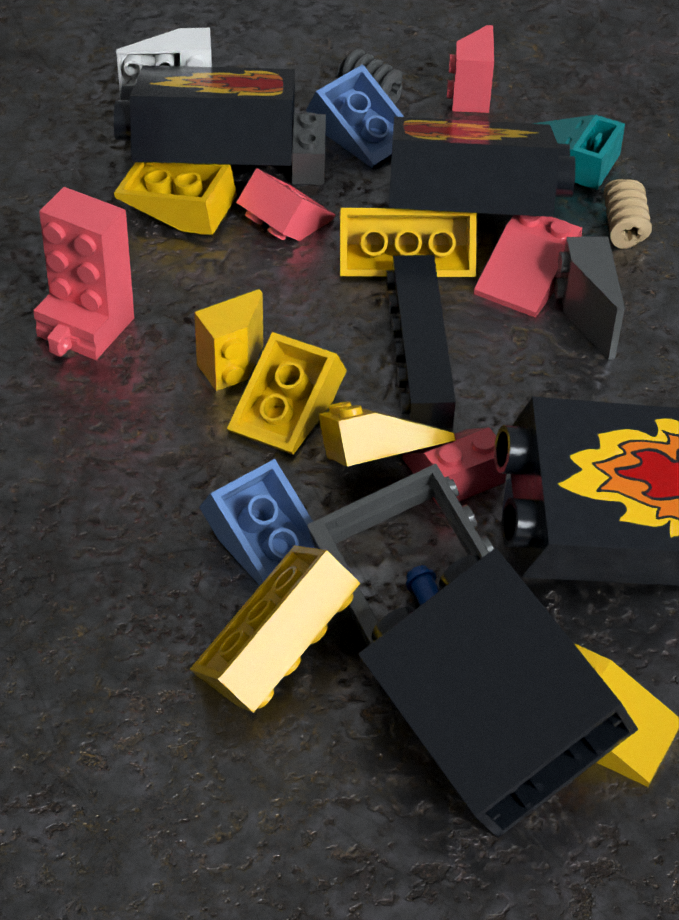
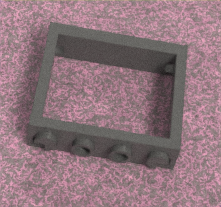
(385, 504)

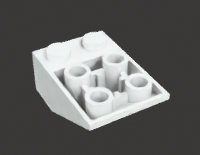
(175, 48)

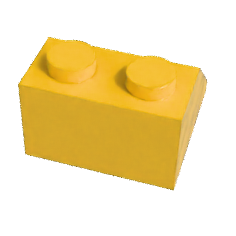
(229, 339)

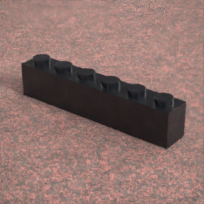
(421, 342)

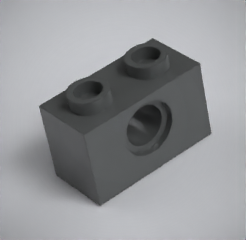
(308, 148)

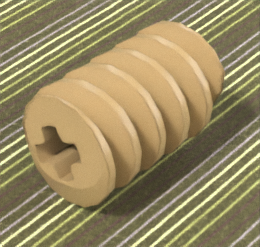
(627, 212)

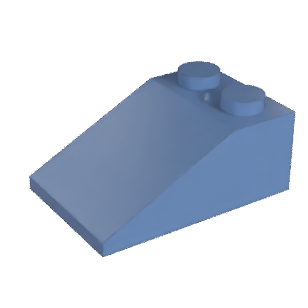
(358, 115)
(258, 519)

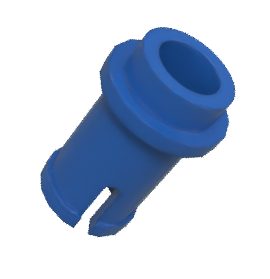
(422, 583)

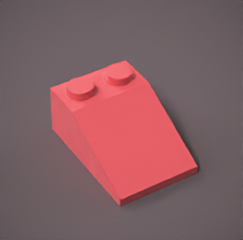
(525, 263)

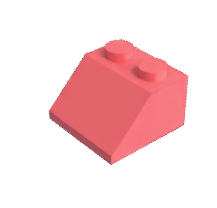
(472, 72)
(282, 207)
(465, 461)

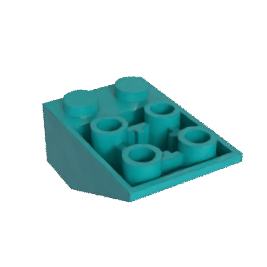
(593, 142)

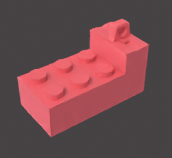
(85, 274)

